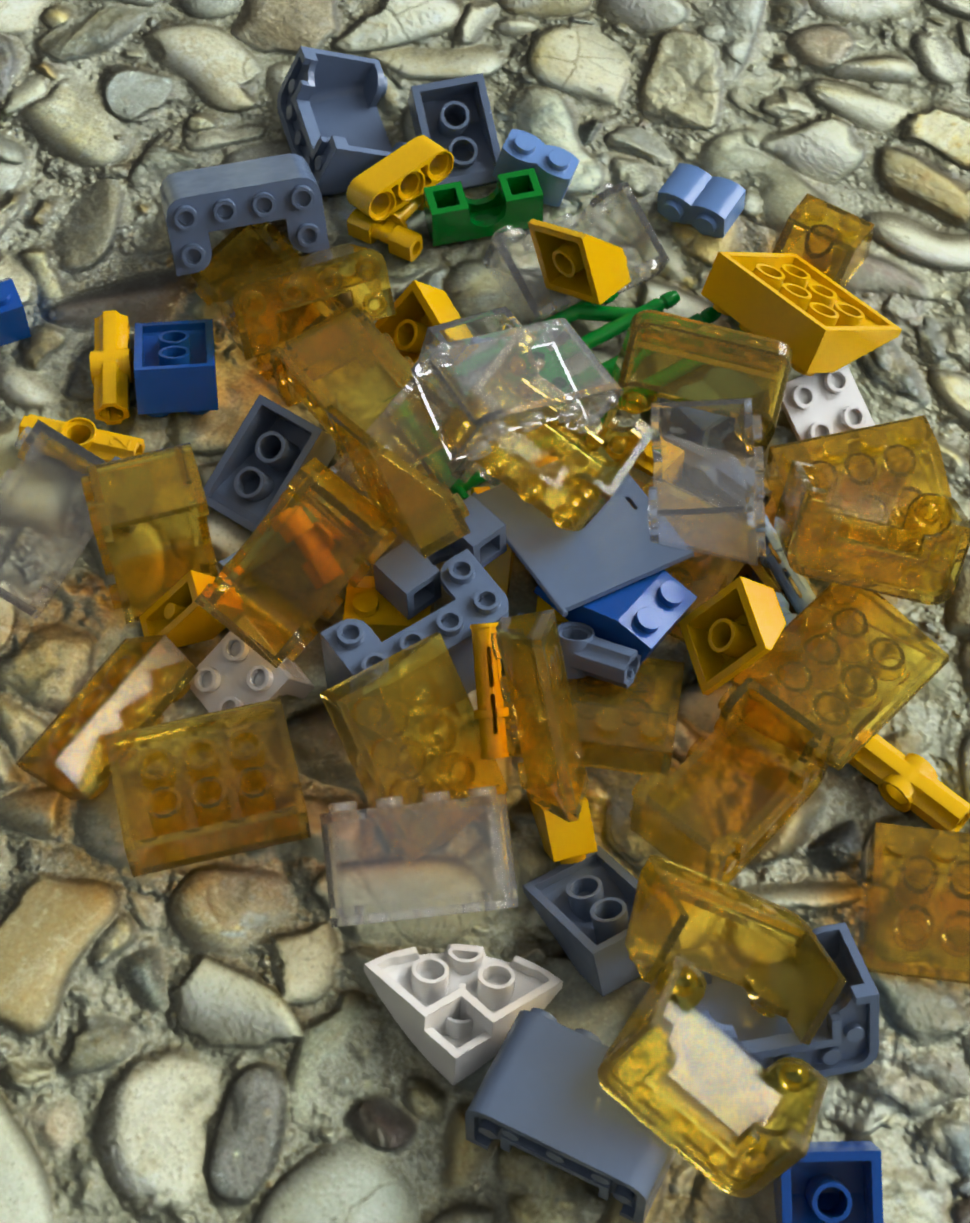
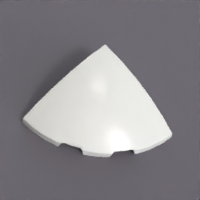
(458, 1001)

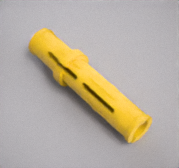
(489, 696)

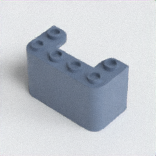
(238, 197)
(476, 598)
(550, 1104)

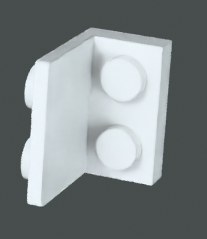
(824, 404)
(239, 676)

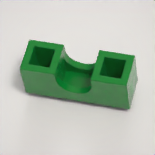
(455, 218)

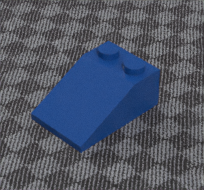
(175, 367)
(636, 614)
(832, 1185)

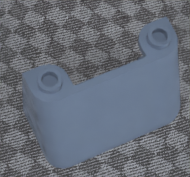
(334, 116)
(846, 1037)

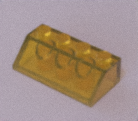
(121, 696)

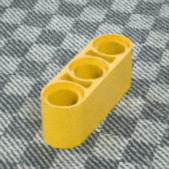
(399, 178)

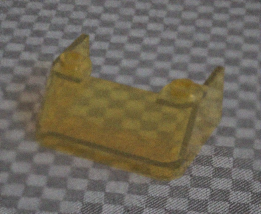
(700, 362)
(734, 939)

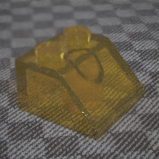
(827, 238)

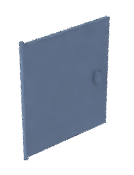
(587, 562)

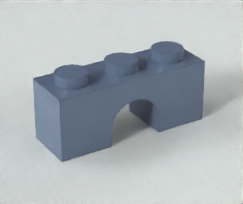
(414, 581)

